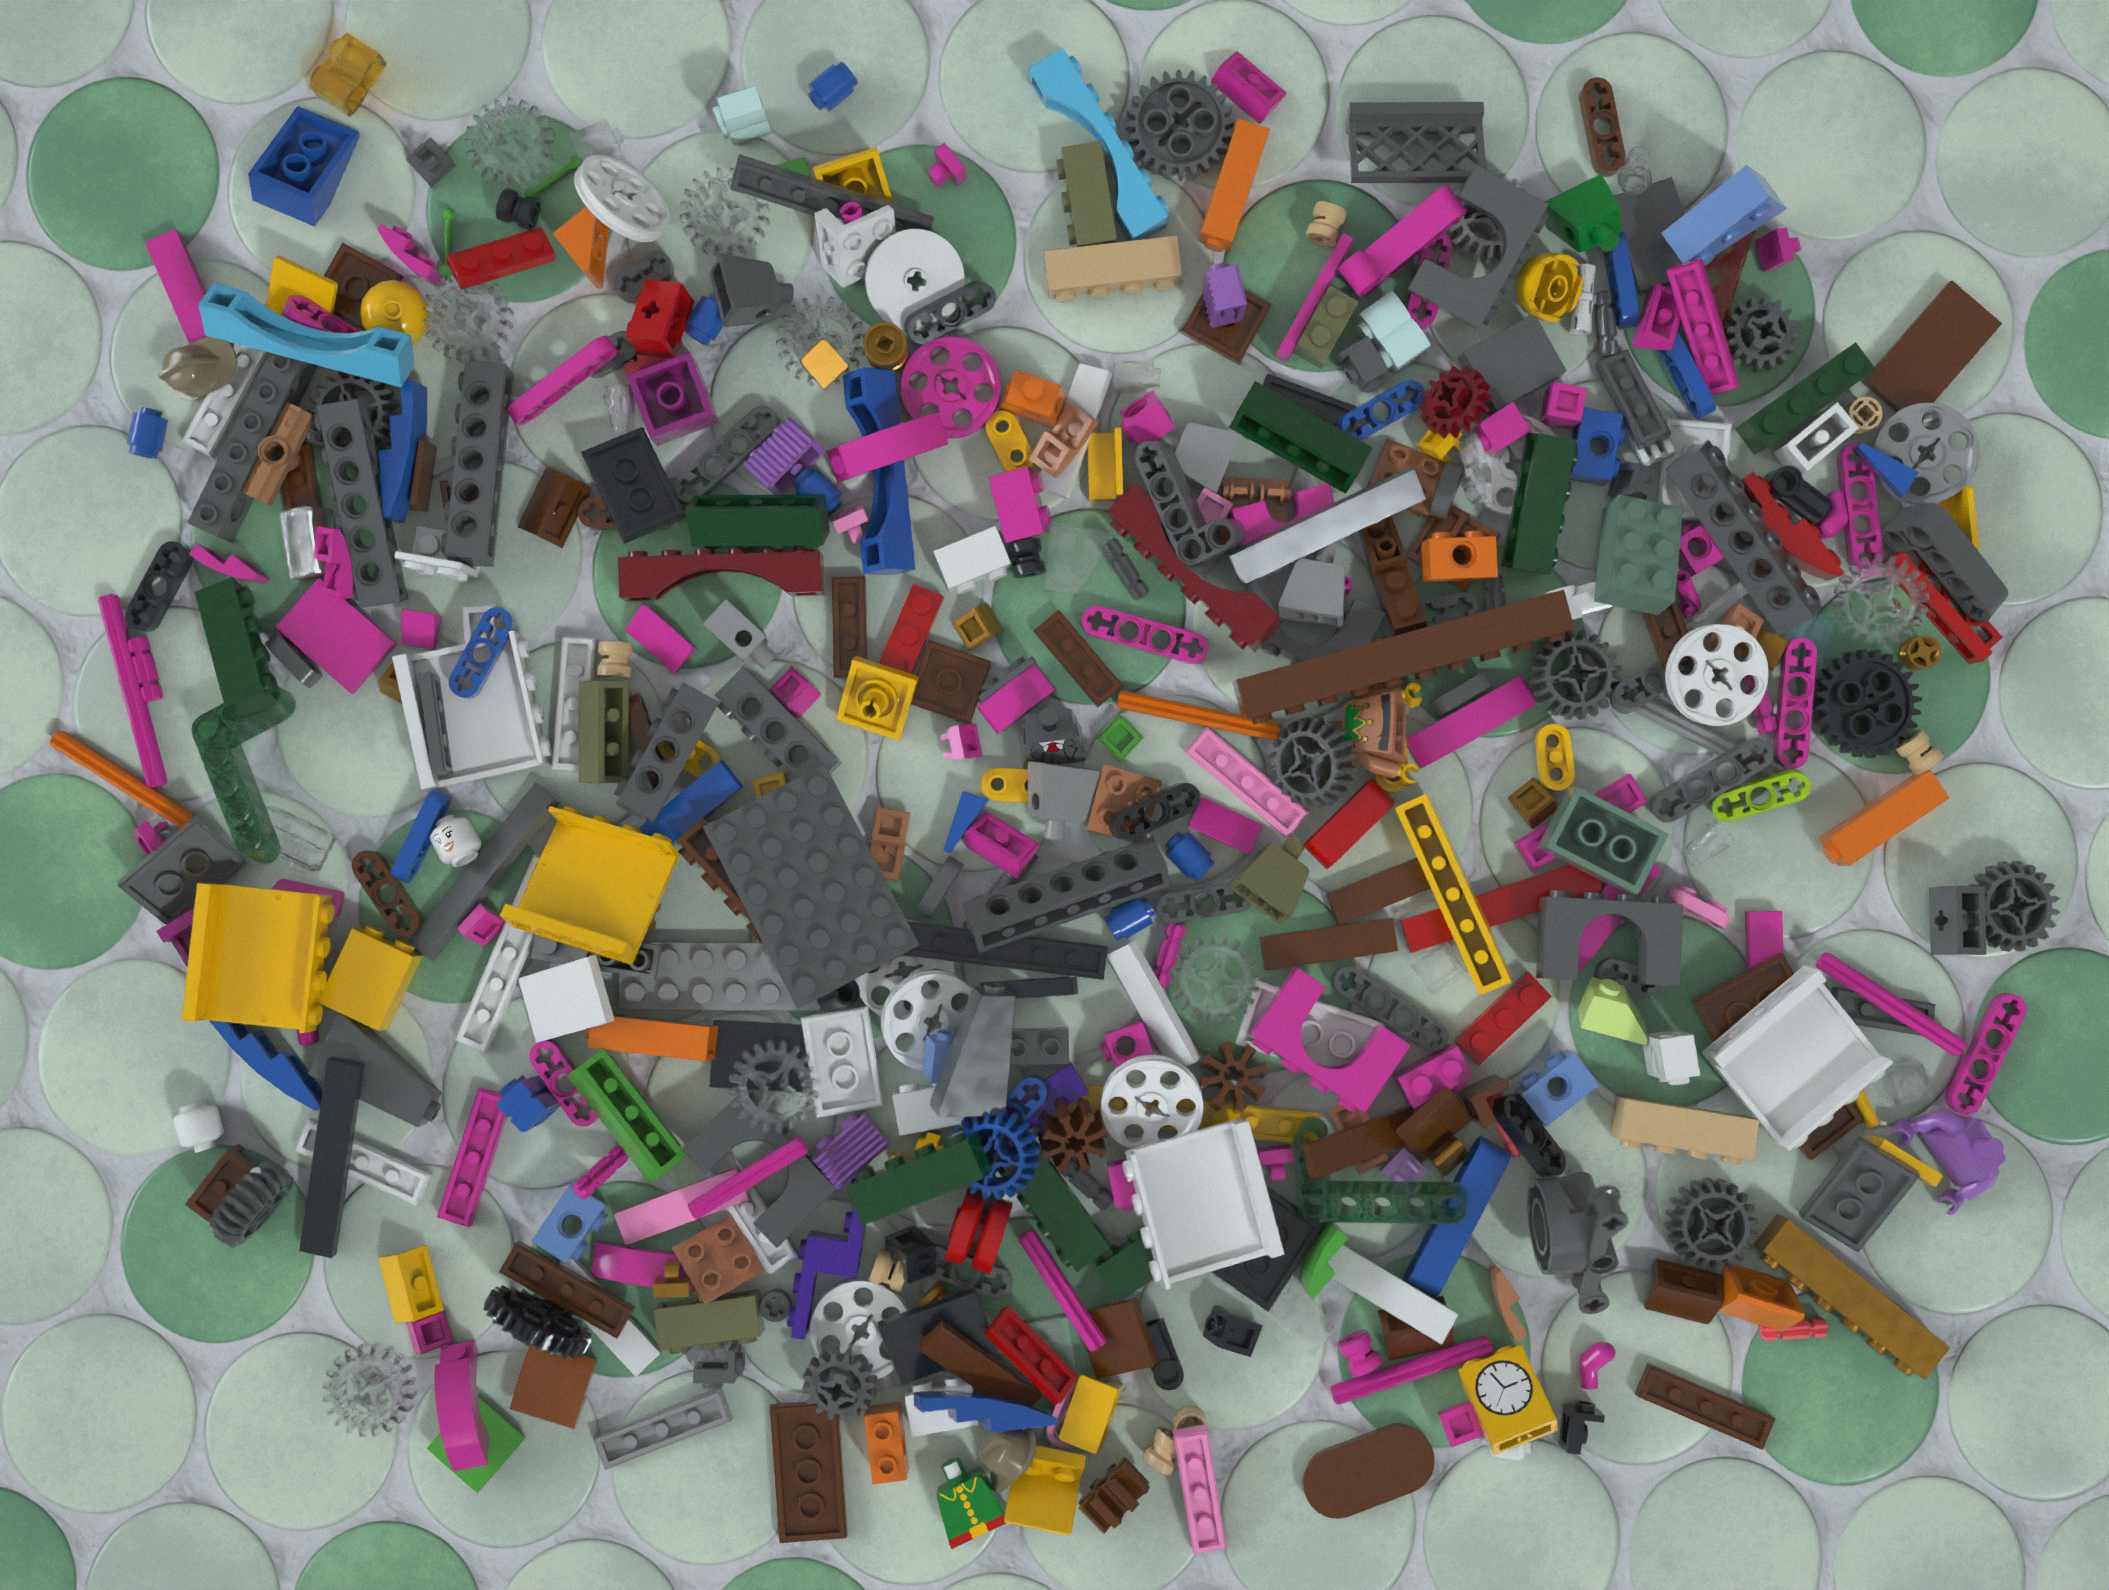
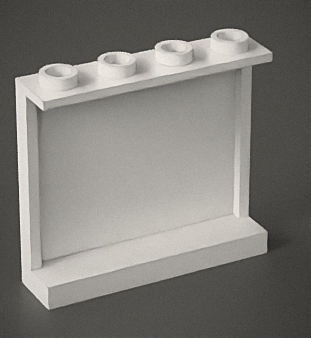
(486, 733)
(1796, 1059)
(1202, 1201)

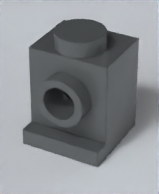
(1363, 365)

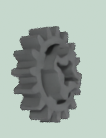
(1776, 333)
(855, 1385)

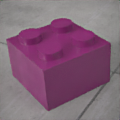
(673, 399)

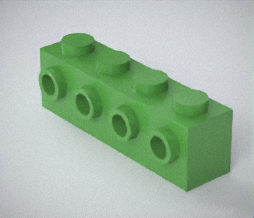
(626, 1115)

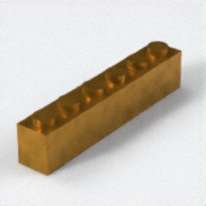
(1851, 1296)

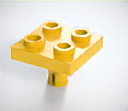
(877, 698)

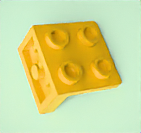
(293, 279)
(1047, 1492)

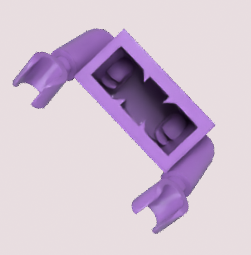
(1961, 1148)

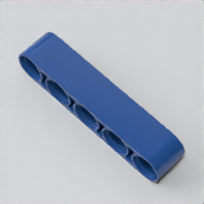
(1445, 1242)

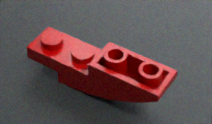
(1798, 539)

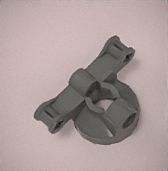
(1574, 1232)

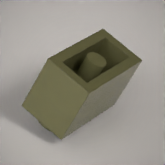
(1325, 327)

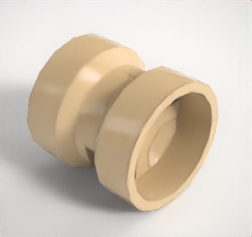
(1326, 224)
(1864, 422)
(614, 659)
(1919, 752)
(882, 1269)
(1189, 1413)
(1162, 1454)

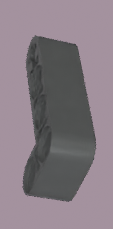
(1182, 498)
(1949, 555)

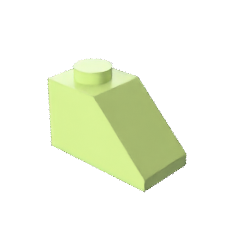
(1611, 1011)

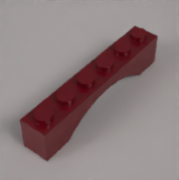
(652, 577)
(1242, 613)

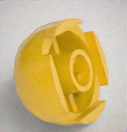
(1548, 286)
(395, 307)

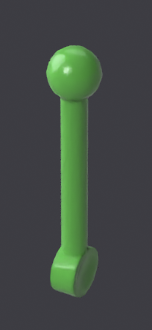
(574, 164)
(448, 215)

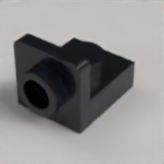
(914, 1252)
(1231, 1331)
(1573, 1426)

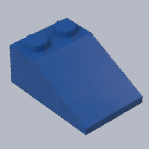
(303, 166)

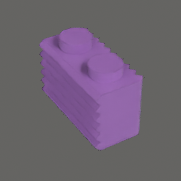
(1224, 295)
(783, 457)
(850, 1149)

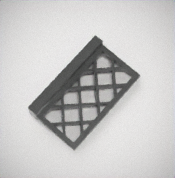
(1414, 121)

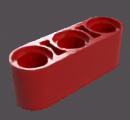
(1349, 823)

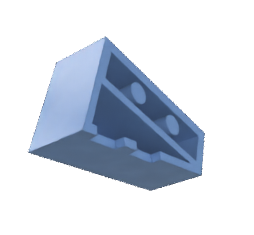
(1724, 217)

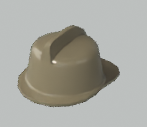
(199, 367)
(1008, 1455)

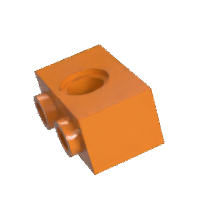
(1479, 557)
(886, 1443)

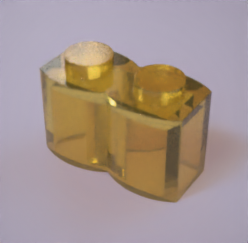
(347, 74)

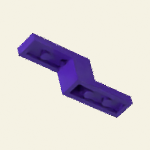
(827, 1255)

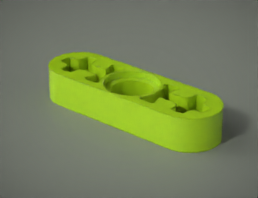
(1781, 779)

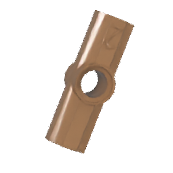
(270, 474)

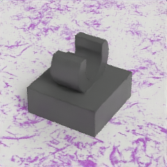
(430, 162)
(1630, 481)

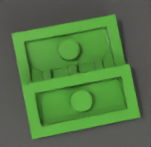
(1315, 1269)
(502, 1443)

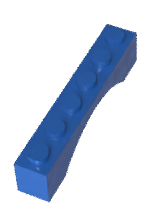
(888, 536)

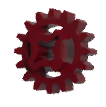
(1455, 401)

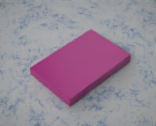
(336, 636)

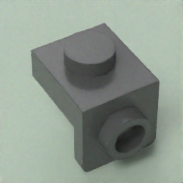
(716, 1374)

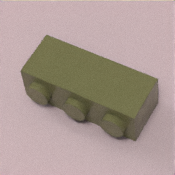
(1086, 195)
(603, 731)
(724, 1319)

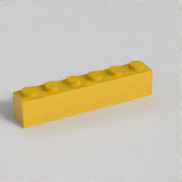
(1454, 894)

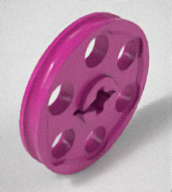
(952, 371)

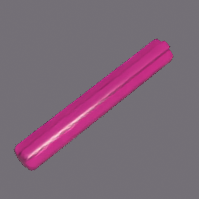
(748, 1177)
(1062, 1290)

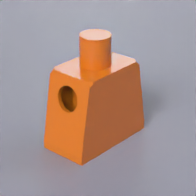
(1033, 399)

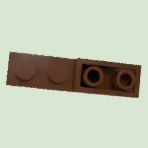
(1391, 577)

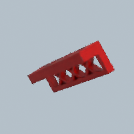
(1947, 620)

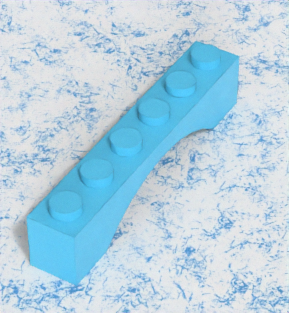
(1064, 91)
(243, 320)

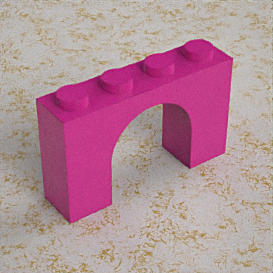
(1354, 1081)

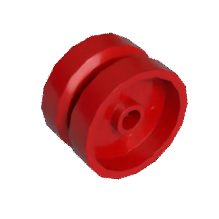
(978, 1230)

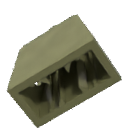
(1273, 879)

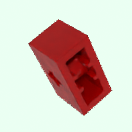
(659, 318)

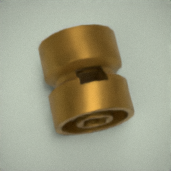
(886, 347)

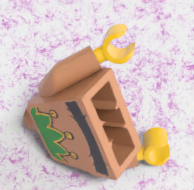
(1378, 729)

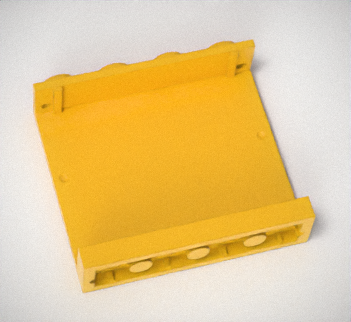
(595, 885)
(257, 956)

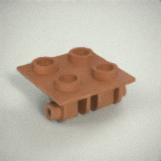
(1398, 457)
(1249, 491)
(1116, 791)
(718, 1259)

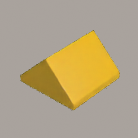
(857, 172)

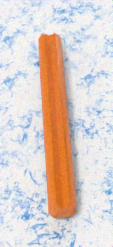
(1196, 715)
(121, 778)

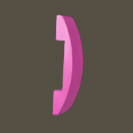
(1470, 722)
(631, 1265)

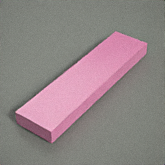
(1246, 782)
(670, 1209)
(1199, 1489)

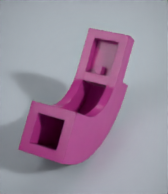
(887, 447)
(458, 1407)

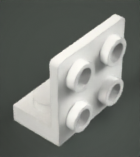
(848, 246)
(428, 557)

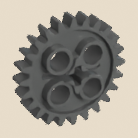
(1157, 106)

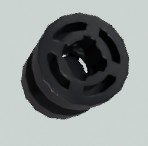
(518, 209)
(1026, 558)

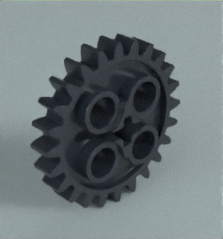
(1856, 674)
(537, 1322)

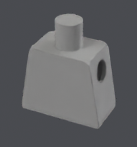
(1203, 453)
(1315, 591)
(725, 625)
(1060, 795)

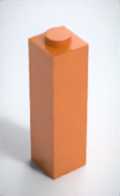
(1233, 186)
(1883, 819)
(655, 1037)

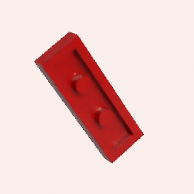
(500, 258)
(912, 629)
(1502, 1018)
(1031, 1355)

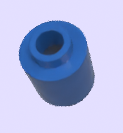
(832, 86)
(704, 321)
(147, 433)
(817, 483)
(1188, 855)
(1129, 918)

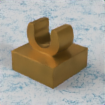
(671, 1284)

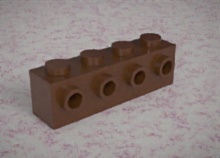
(698, 848)

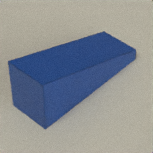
(1892, 472)
(966, 813)

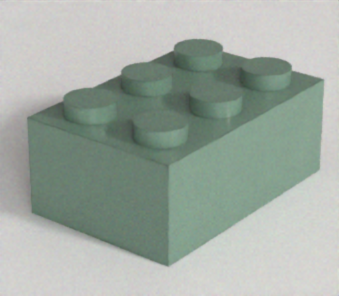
(1638, 554)
(1603, 840)

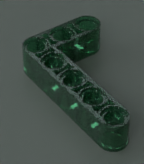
(236, 772)
(1366, 1192)

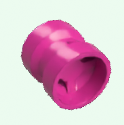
(1359, 1353)

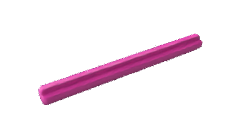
(135, 705)

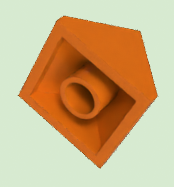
(587, 244)
(1760, 1298)

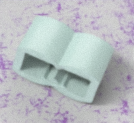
(742, 115)
(1392, 332)

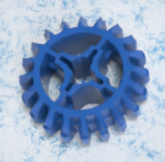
(1020, 1156)

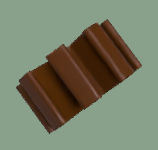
(1237, 1068)
(1072, 1135)
(1113, 1495)

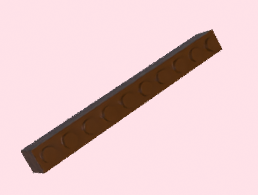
(1403, 655)

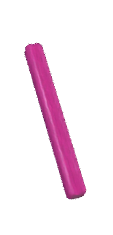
(1891, 1004)
(1411, 1370)

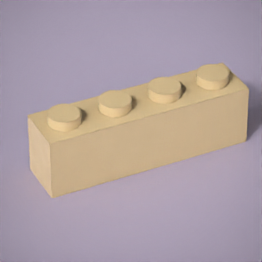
(1113, 268)
(1684, 1128)

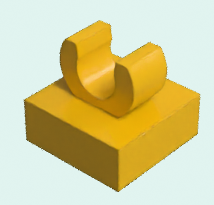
(1437, 447)

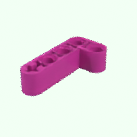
(1403, 242)

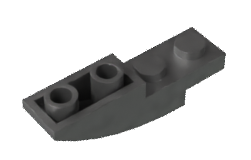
(644, 965)

